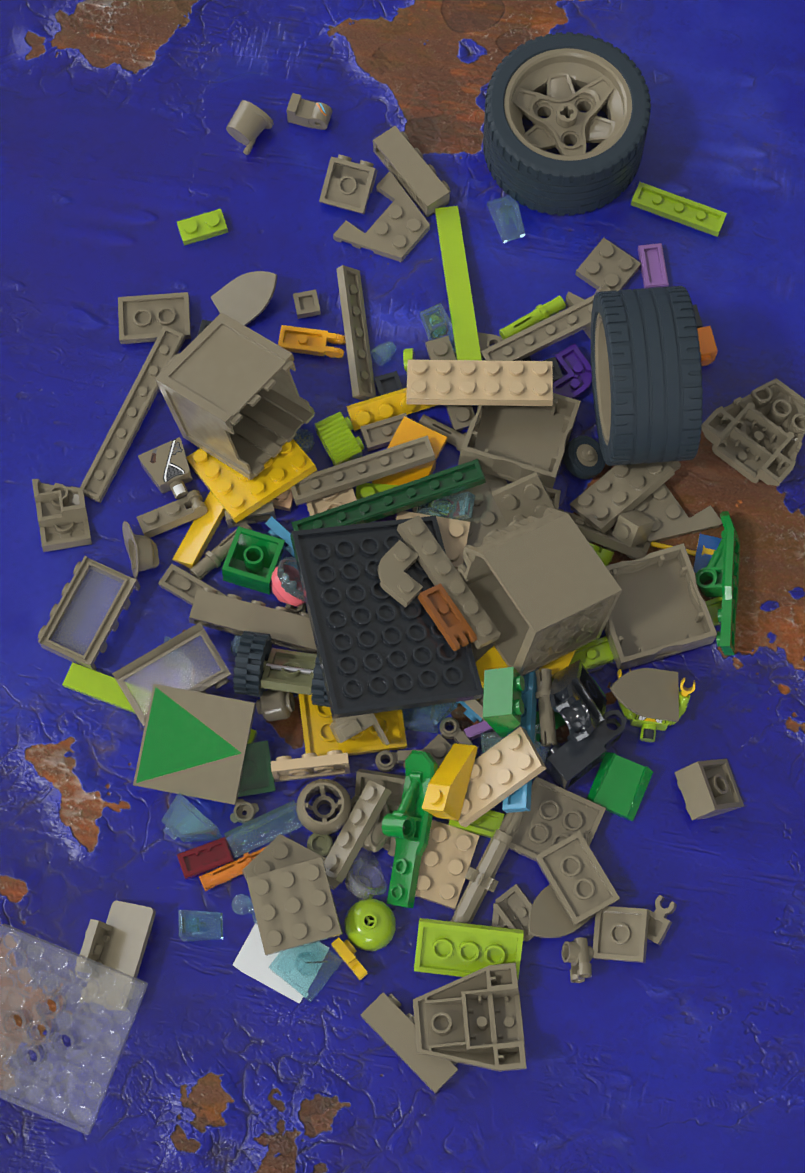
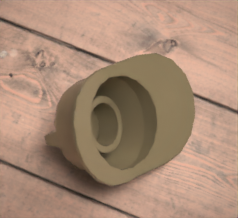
(140, 549)

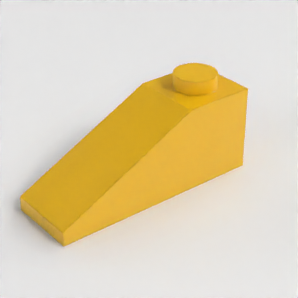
(450, 782)

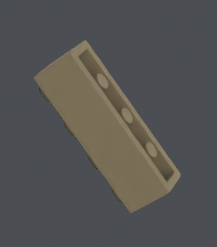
(411, 170)
(400, 1036)

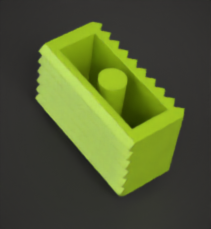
(338, 439)

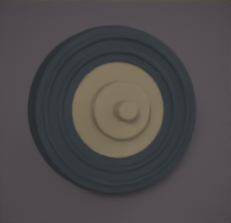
(583, 457)

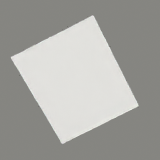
(255, 964)

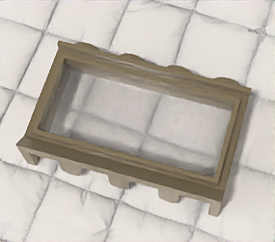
(87, 612)
(182, 662)

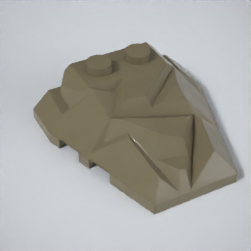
(759, 432)

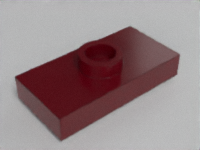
(205, 858)

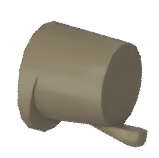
(248, 124)

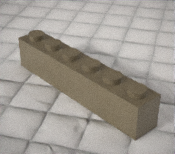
(236, 616)

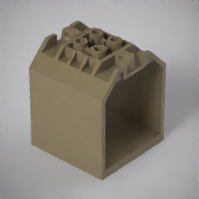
(540, 588)

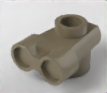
(579, 955)

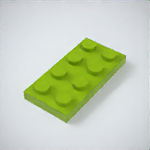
(464, 947)

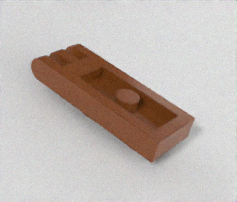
(447, 617)

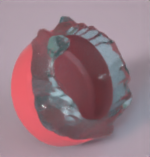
(287, 583)

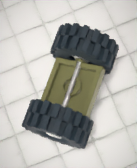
(276, 669)

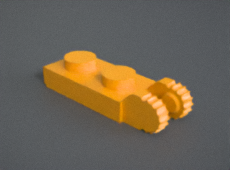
(310, 341)

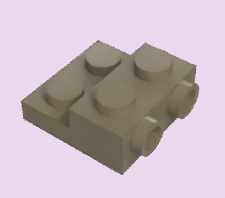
(348, 184)

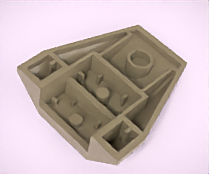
(474, 1020)

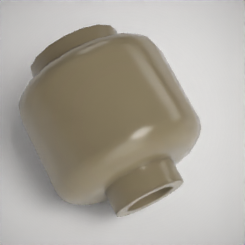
(275, 704)

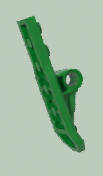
(724, 572)
(410, 828)

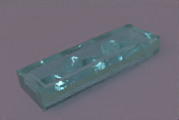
(263, 829)

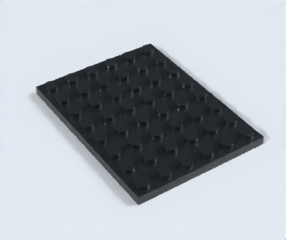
(368, 643)

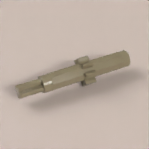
(483, 876)

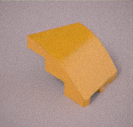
(408, 431)

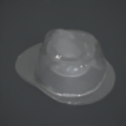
(365, 877)

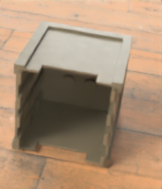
(235, 395)

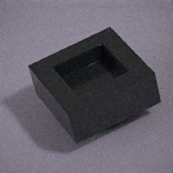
(388, 383)

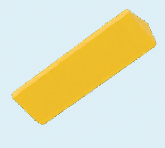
(200, 533)

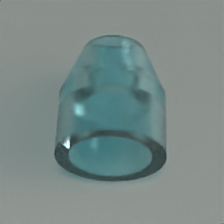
(383, 352)

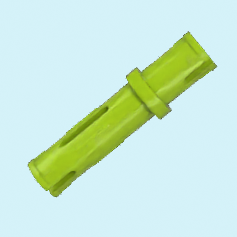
(539, 314)

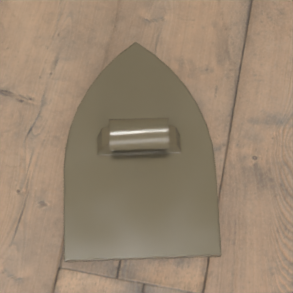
(246, 296)
(649, 693)
(549, 917)

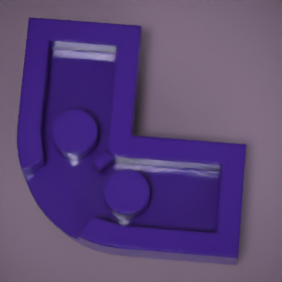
(577, 373)

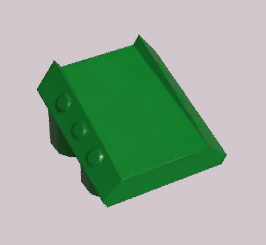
(620, 785)

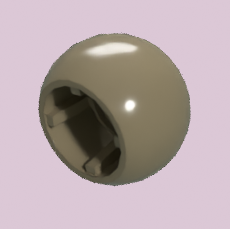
(327, 823)

